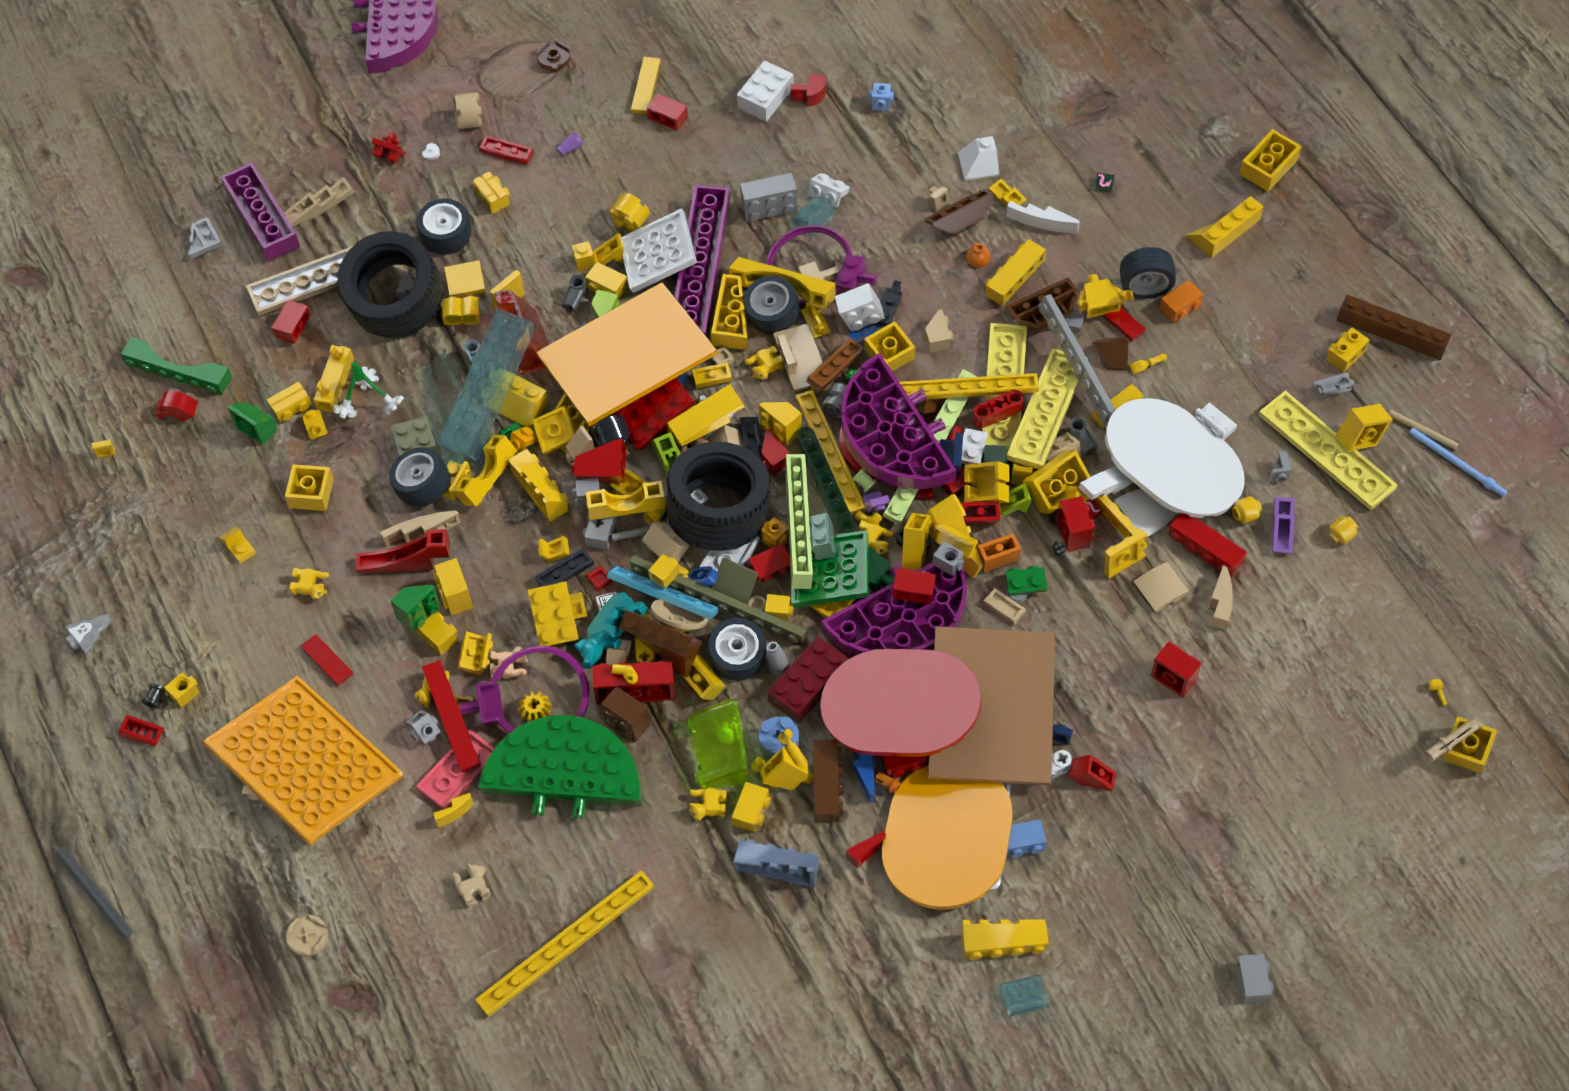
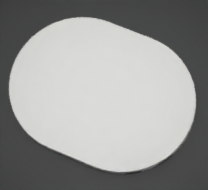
(1174, 457)

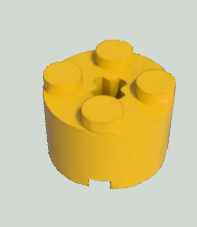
(629, 212)

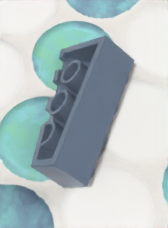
(777, 862)

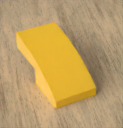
(1005, 194)
(460, 807)

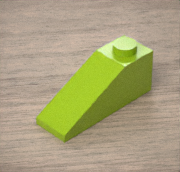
(665, 450)

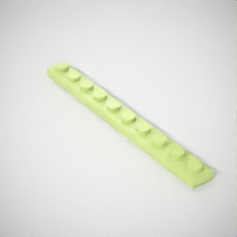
(904, 496)

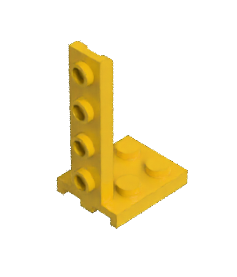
(1131, 548)

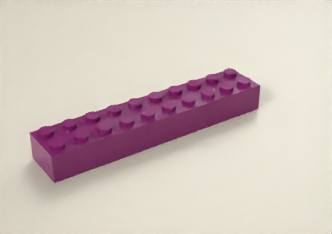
(707, 230)

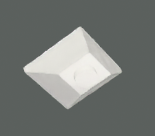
(979, 159)

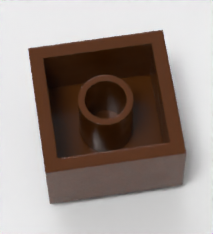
(625, 714)

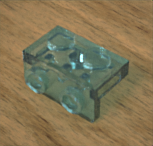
(817, 212)
(1024, 995)

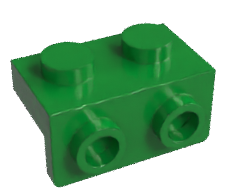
(1026, 580)

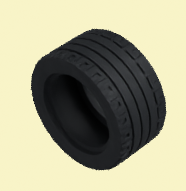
(369, 258)
(724, 465)

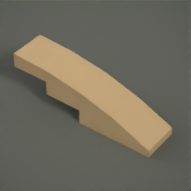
(318, 203)
(418, 526)

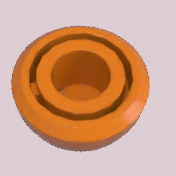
(978, 255)

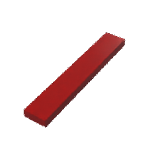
(451, 716)

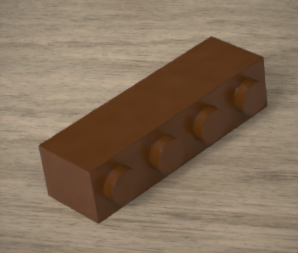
(826, 786)

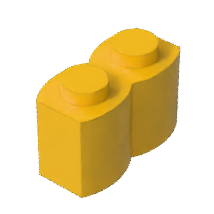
(461, 311)

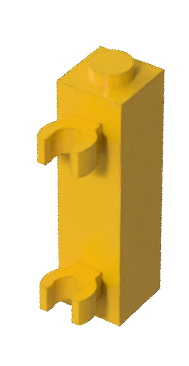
(333, 378)

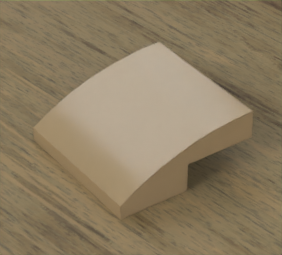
(1161, 586)

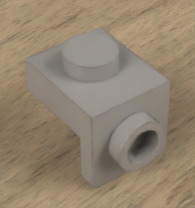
(1284, 468)

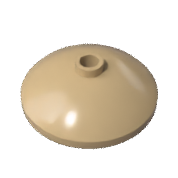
(677, 617)

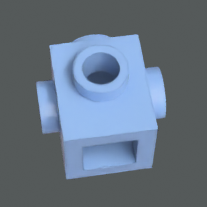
(881, 96)

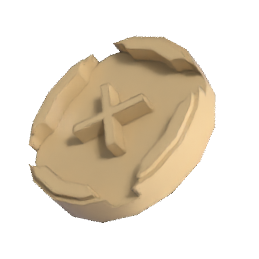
(307, 935)

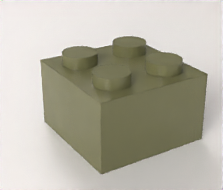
(413, 434)

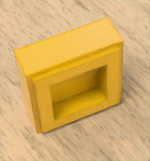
(103, 448)

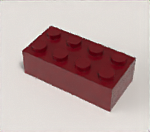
(805, 679)

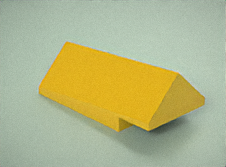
(705, 416)

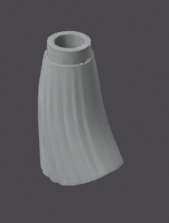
(776, 660)

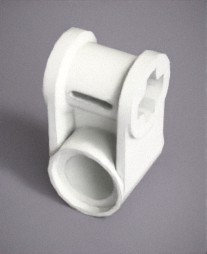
(1058, 767)

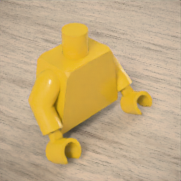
(1101, 297)
(786, 767)

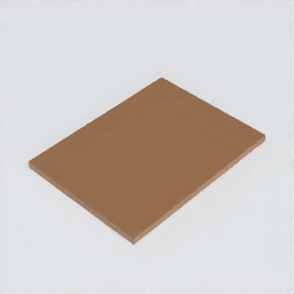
(1016, 711)

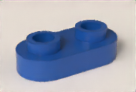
(703, 575)

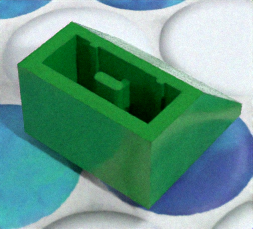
(415, 605)

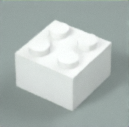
(859, 307)

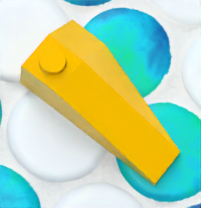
(952, 513)

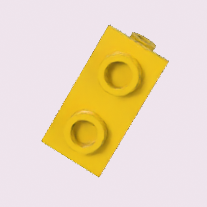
(815, 320)

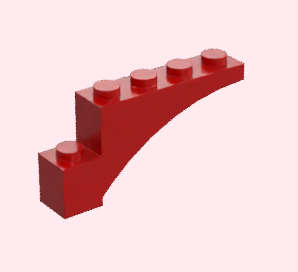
(407, 557)

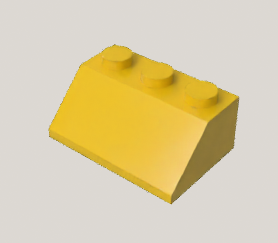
(523, 402)

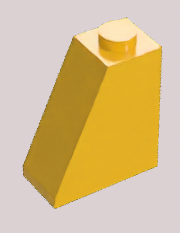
(915, 541)

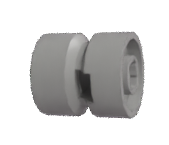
(833, 402)

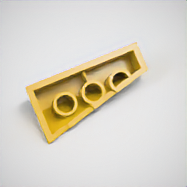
(1221, 233)
(538, 485)
(1003, 938)

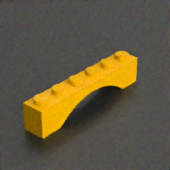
(814, 290)

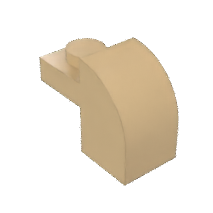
(812, 270)

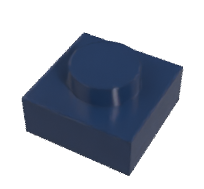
(1062, 734)

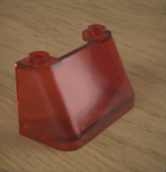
(511, 303)

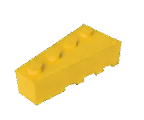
(729, 317)

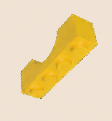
(497, 452)
(605, 505)

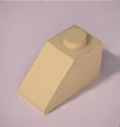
(579, 444)

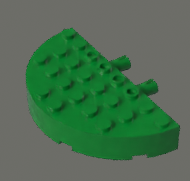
(565, 761)

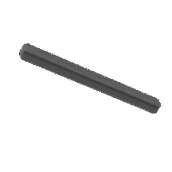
(94, 892)

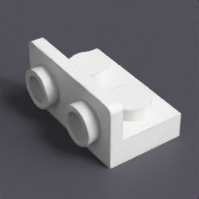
(1215, 421)

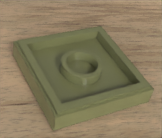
(735, 580)

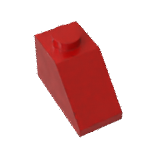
(773, 453)
(1092, 773)

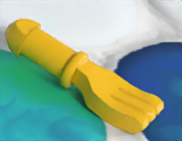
(1141, 365)

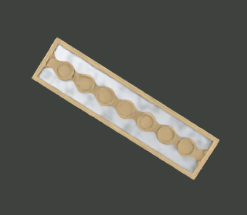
(297, 283)

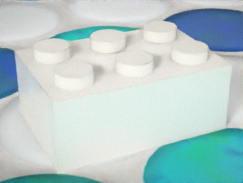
(765, 91)

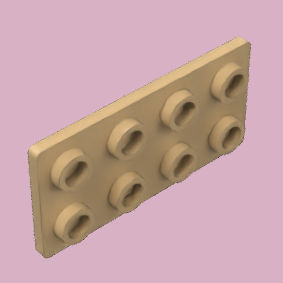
(799, 354)

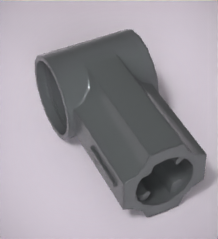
(574, 294)
(1086, 441)

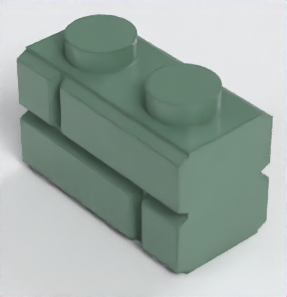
(822, 536)

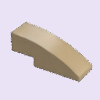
(1222, 600)

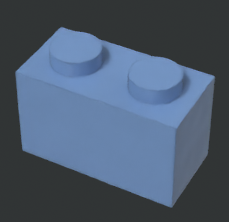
(1026, 838)

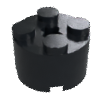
(609, 430)

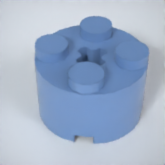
(769, 734)

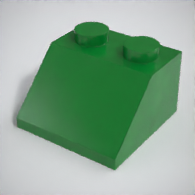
(252, 421)

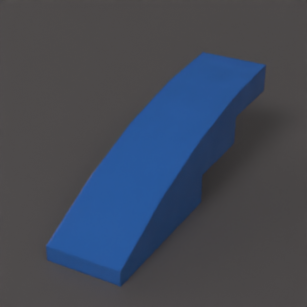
(864, 771)

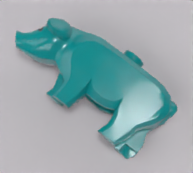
(605, 629)

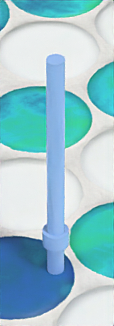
(1489, 483)

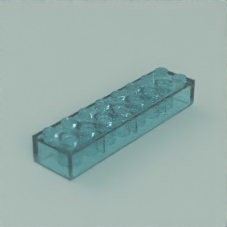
(486, 384)

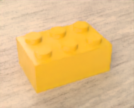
(1270, 160)
(1049, 483)
(553, 614)

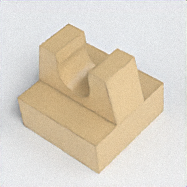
(938, 197)

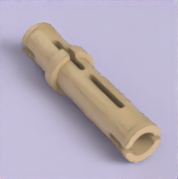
(1446, 744)

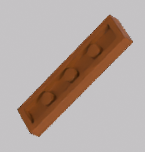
(835, 364)

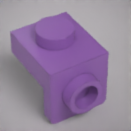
(876, 502)

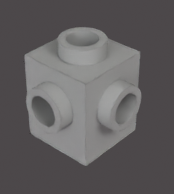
(423, 727)

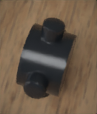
(1058, 549)

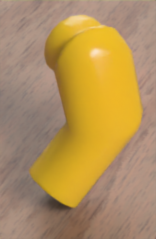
(875, 518)
(627, 671)

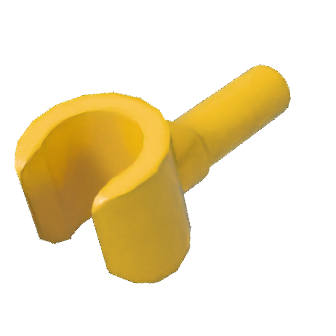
(1437, 685)

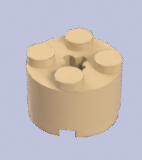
(467, 110)

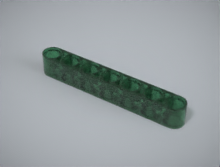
(825, 476)

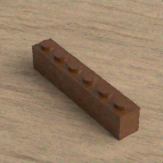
(1393, 327)

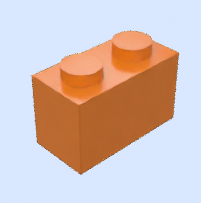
(1181, 301)
(999, 552)

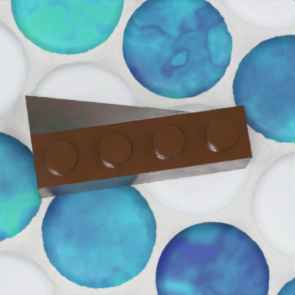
(663, 640)

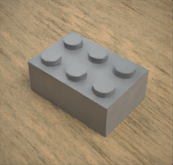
(768, 197)

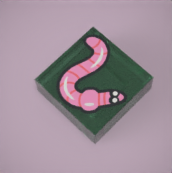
(1104, 182)

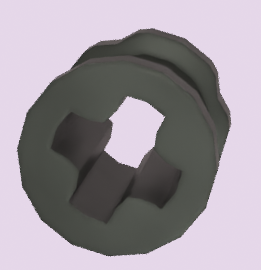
(153, 696)

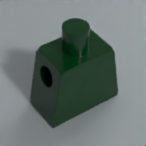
(878, 571)

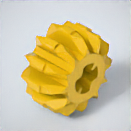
(539, 701)

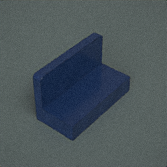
(953, 450)

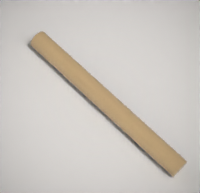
(1424, 430)

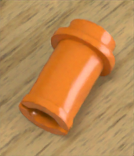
(887, 782)

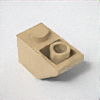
(937, 333)

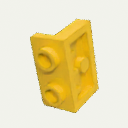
(456, 472)

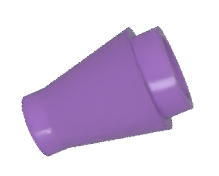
(570, 144)

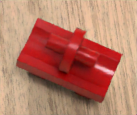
(381, 146)

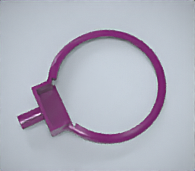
(853, 268)
(489, 696)

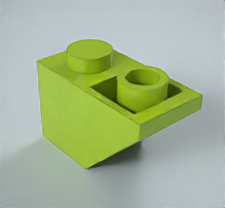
(604, 302)

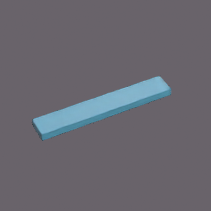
(668, 595)

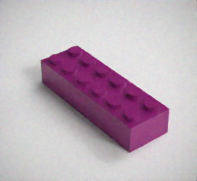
(260, 211)

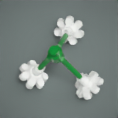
(362, 376)

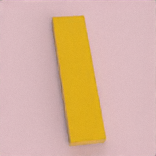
(645, 85)

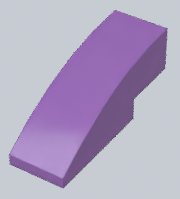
(1283, 525)

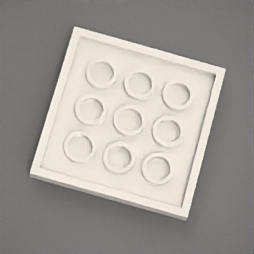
(658, 250)

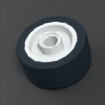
(444, 226)
(740, 635)

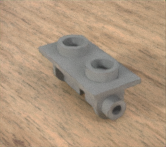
(1332, 385)

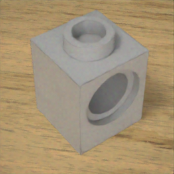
(948, 551)

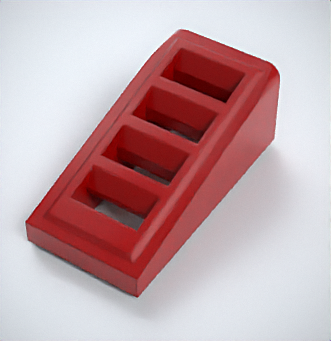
(135, 722)
(864, 850)

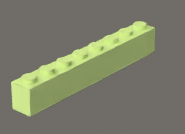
(798, 521)

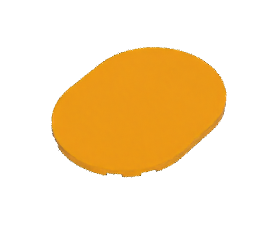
(946, 839)

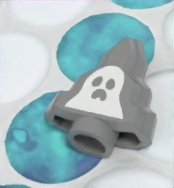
(86, 632)

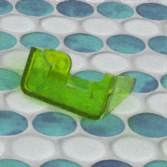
(719, 746)

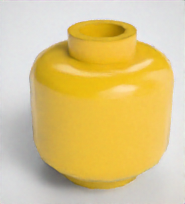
(1246, 510)
(1343, 530)

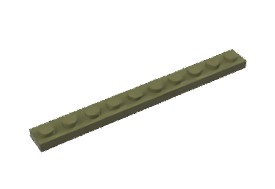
(726, 603)

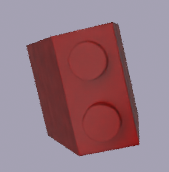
(603, 463)

